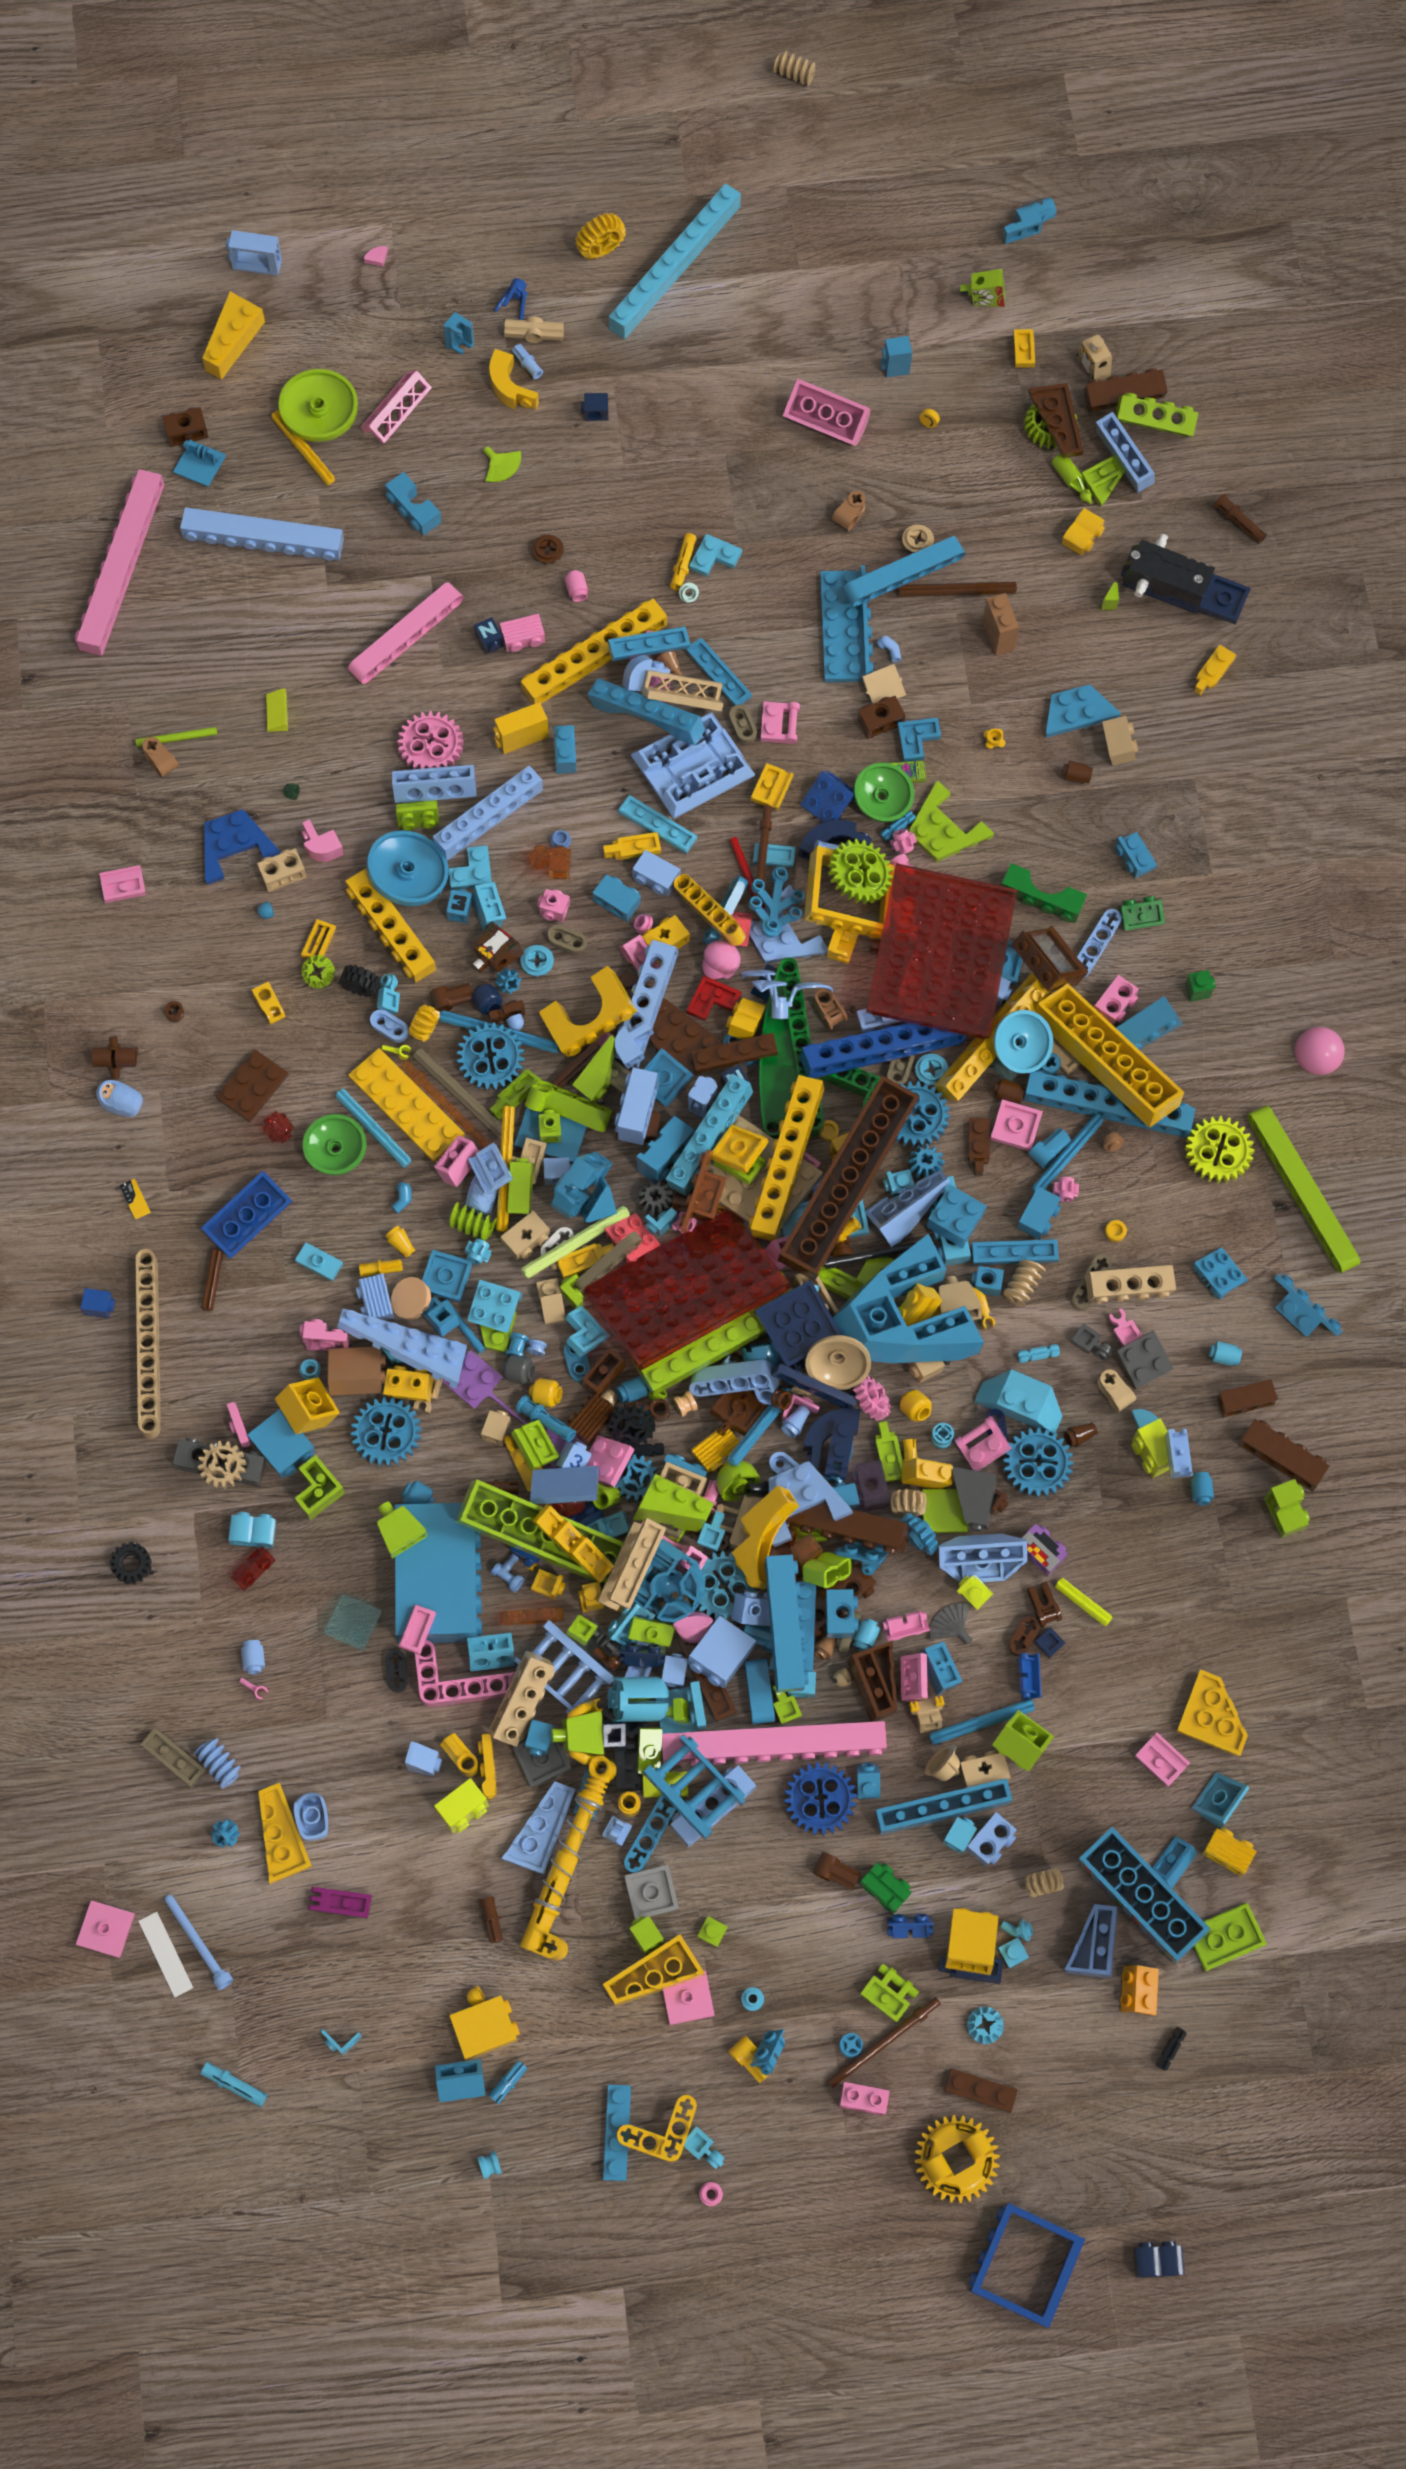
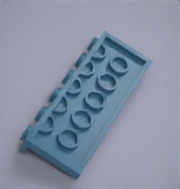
(844, 629)

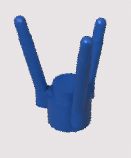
(515, 290)

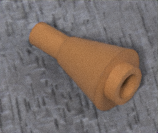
(670, 661)
(824, 1648)

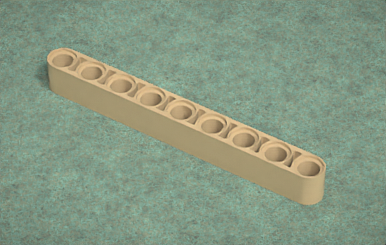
(148, 1353)

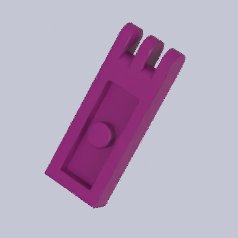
(341, 1902)

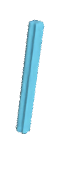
(373, 1128)

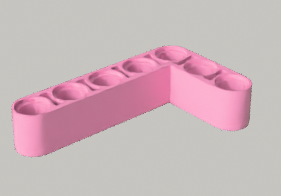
(462, 1685)

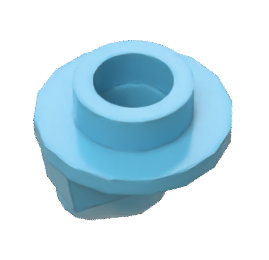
(1023, 1929)

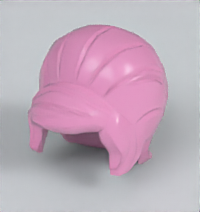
(720, 960)

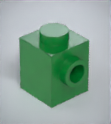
(1200, 985)

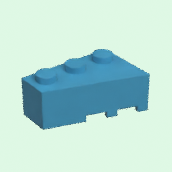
(1150, 1023)
(664, 1150)

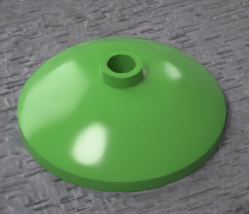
(887, 781)
(333, 1132)

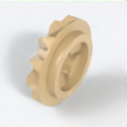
(912, 533)

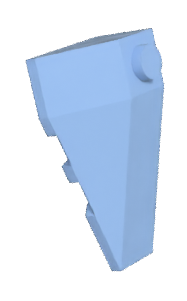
(899, 1215)

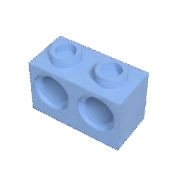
(988, 1837)

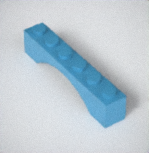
(616, 699)

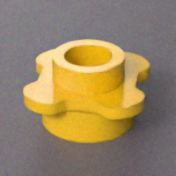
(994, 733)

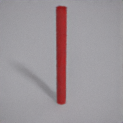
(743, 864)

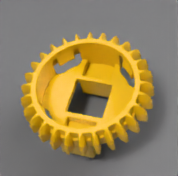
(936, 2168)

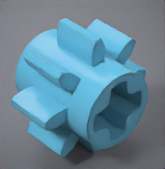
(478, 1251)

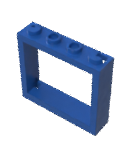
(1063, 2277)

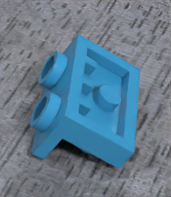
(1135, 855)

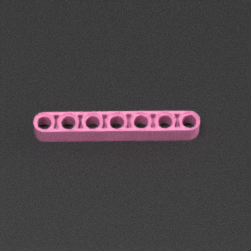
(405, 633)

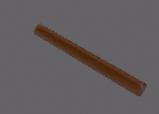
(957, 589)

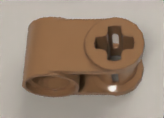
(850, 510)
(159, 756)
(830, 1012)

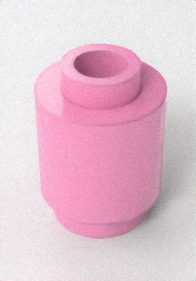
(576, 586)

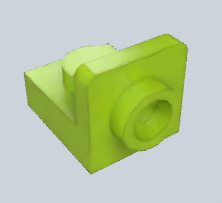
(572, 1295)

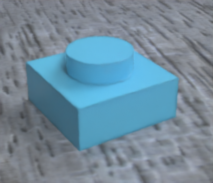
(1013, 1953)

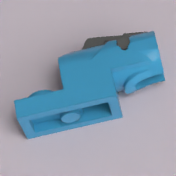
(1029, 219)

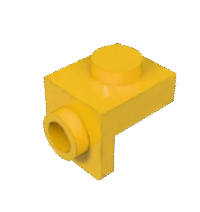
(548, 1584)

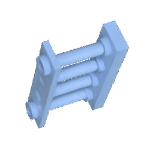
(585, 1664)

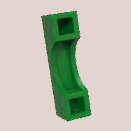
(1063, 904)

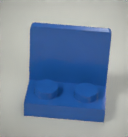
(828, 797)

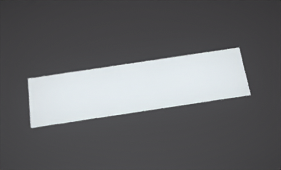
(165, 1954)

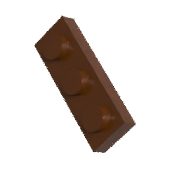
(981, 2090)

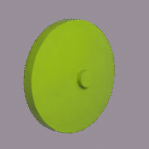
(318, 405)

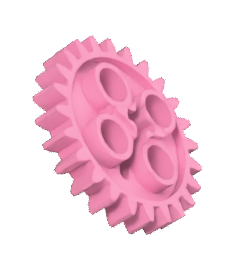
(435, 726)

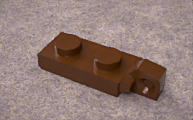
(978, 1143)

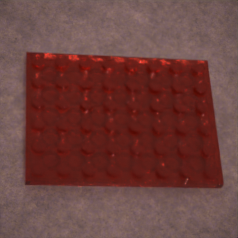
(942, 951)
(686, 1289)

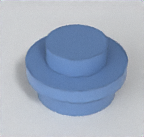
(560, 838)

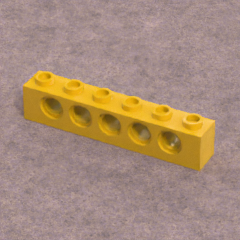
(414, 969)

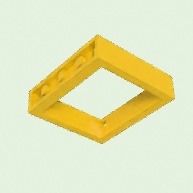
(835, 920)

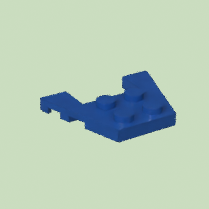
(230, 836)

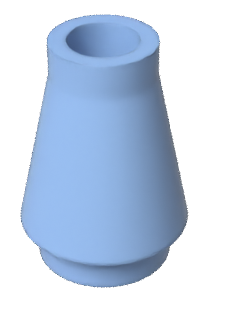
(794, 1423)

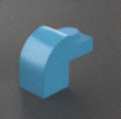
(440, 1317)

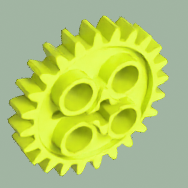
(1238, 1156)

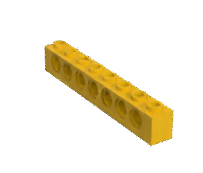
(590, 662)
(980, 1051)
(803, 1088)

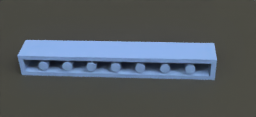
(262, 534)

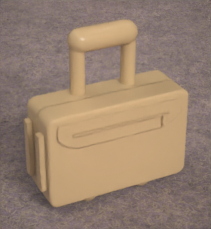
(738, 1534)

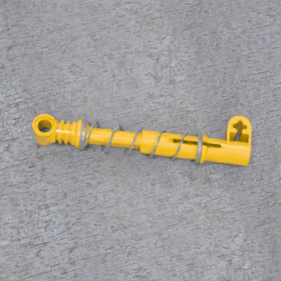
(564, 1864)

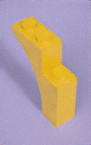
(762, 1526)

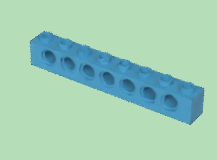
(1118, 1112)

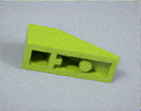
(597, 1074)

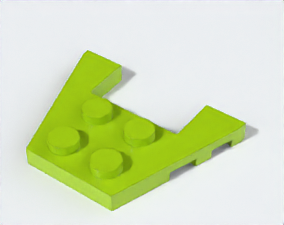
(938, 834)

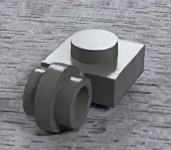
(1087, 1339)

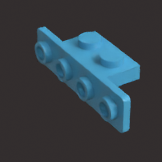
(1302, 1311)

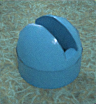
(265, 910)

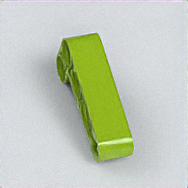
(569, 1105)

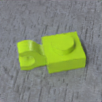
(786, 1707)

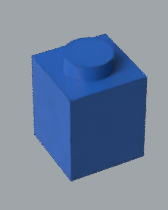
(97, 1303)

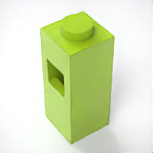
(521, 1187)

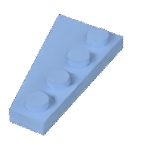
(539, 1835)

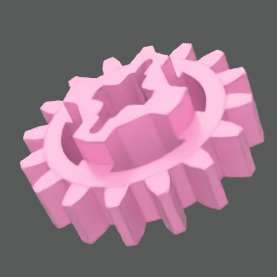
(872, 1399)

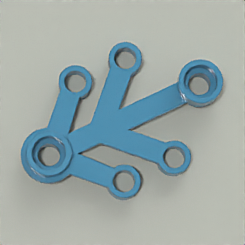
(774, 904)

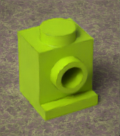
(552, 1133)

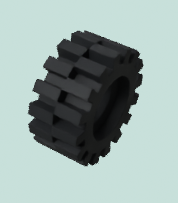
(359, 980)
(137, 1574)

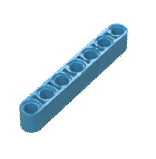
(903, 571)

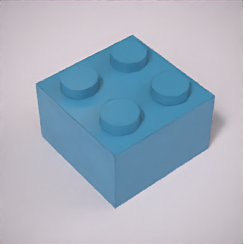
(956, 1216)

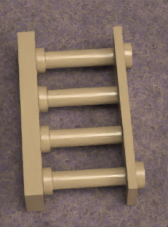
(631, 1564)

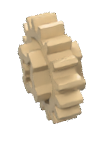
(229, 1460)

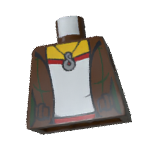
(496, 949)

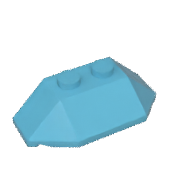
(1021, 1400)

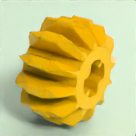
(424, 1023)

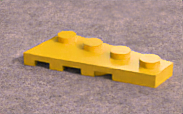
(282, 1840)

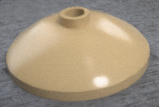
(838, 1362)

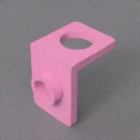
(804, 1401)

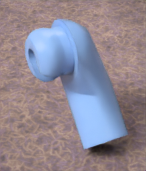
(892, 646)

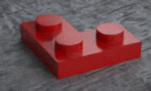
(710, 993)

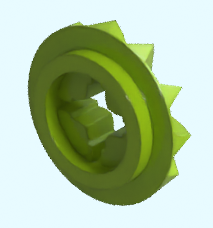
(327, 973)

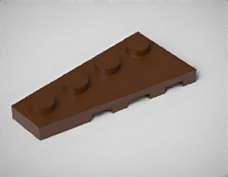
(1059, 417)

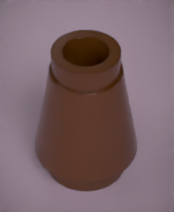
(1079, 1434)

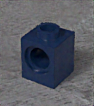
(595, 406)

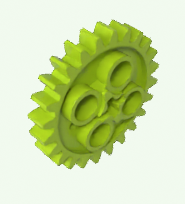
(860, 871)

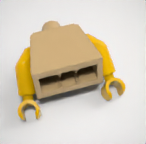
(961, 1294)

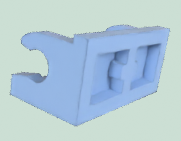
(1178, 1453)

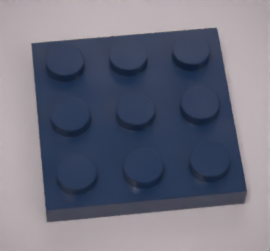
(796, 1322)

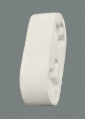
(554, 1240)

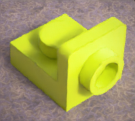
(974, 1591)

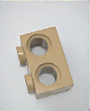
(283, 875)

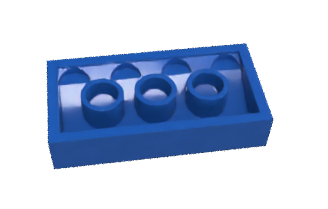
(246, 1215)

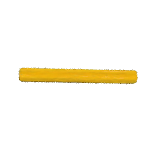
(305, 450)

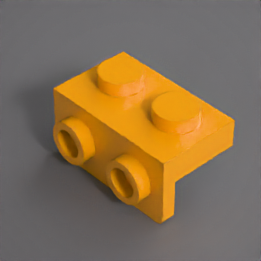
(1139, 1990)

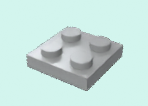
(651, 1892)

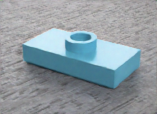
(319, 1262)

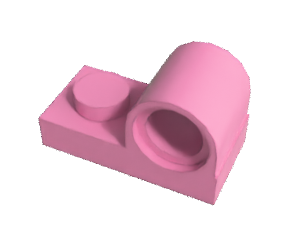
(634, 952)

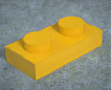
(1024, 348)

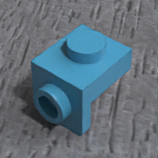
(868, 1780)

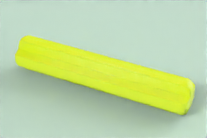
(1083, 1601)

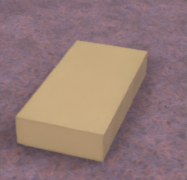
(1068, 1061)

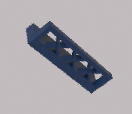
(812, 1385)

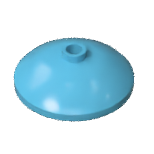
(1034, 1039)

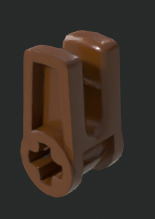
(1048, 1612)

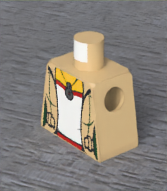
(1095, 358)

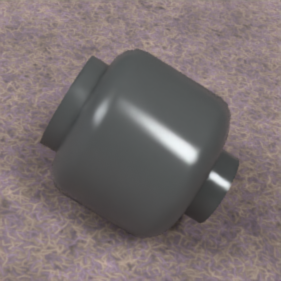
(519, 1369)

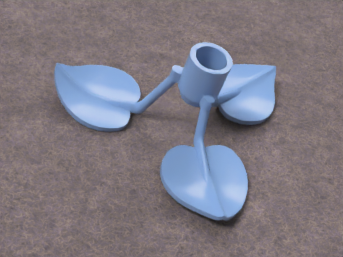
(779, 1004)

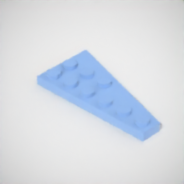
(408, 1345)

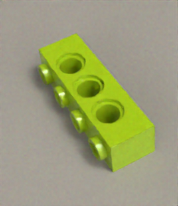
(1187, 416)

